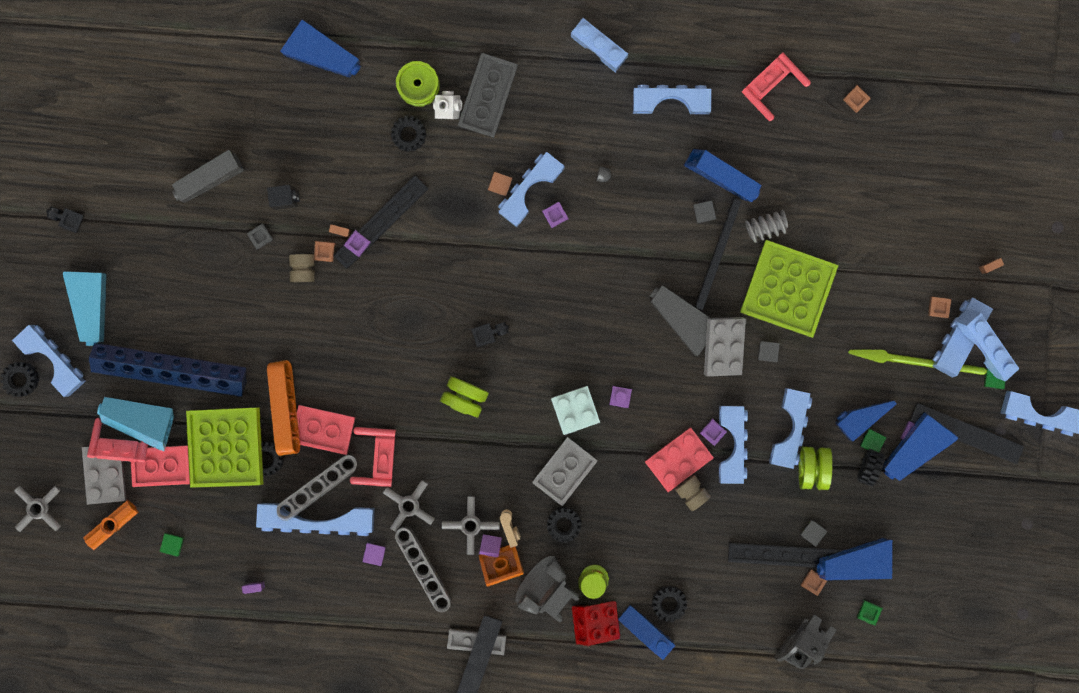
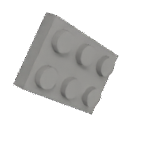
(724, 346)
(564, 471)
(103, 479)

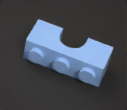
(601, 45)

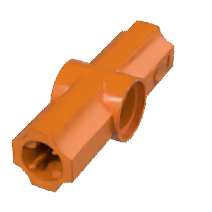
(102, 532)

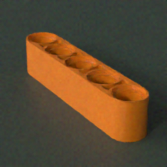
(283, 408)

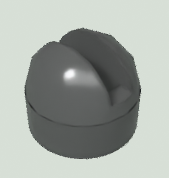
(603, 174)

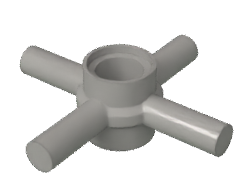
(403, 512)
(31, 513)
(470, 517)

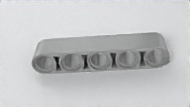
(320, 479)
(431, 575)

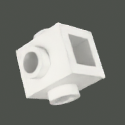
(447, 105)

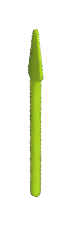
(882, 356)

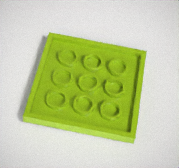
(789, 288)
(224, 447)

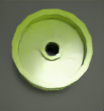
(414, 72)
(463, 398)
(815, 468)

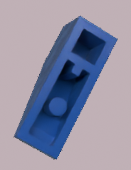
(859, 420)
(647, 632)

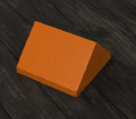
(501, 568)

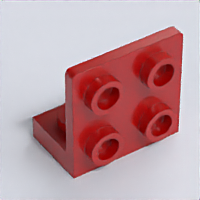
(595, 623)

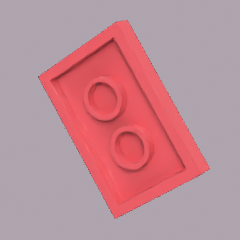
(324, 429)
(679, 459)
(162, 467)

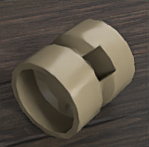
(302, 268)
(693, 493)

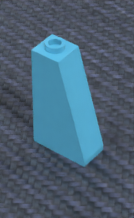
(87, 302)
(139, 420)

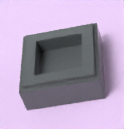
(704, 212)
(260, 236)
(768, 351)
(813, 532)

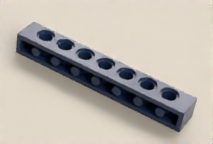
(168, 369)

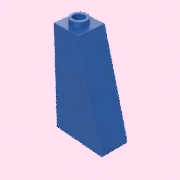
(316, 49)
(723, 174)
(919, 446)
(860, 562)

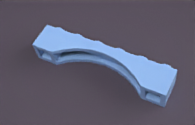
(357, 520)

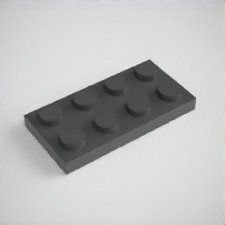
(487, 95)

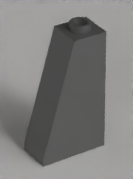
(207, 176)
(682, 317)

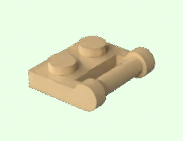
(511, 532)

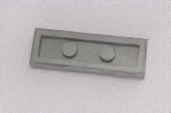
(465, 640)

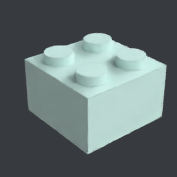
(575, 410)

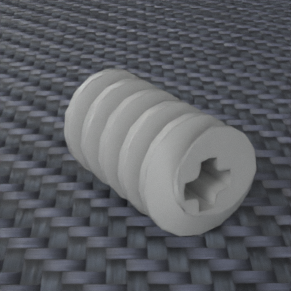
(767, 225)

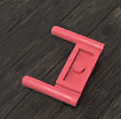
(769, 79)
(115, 449)
(382, 457)

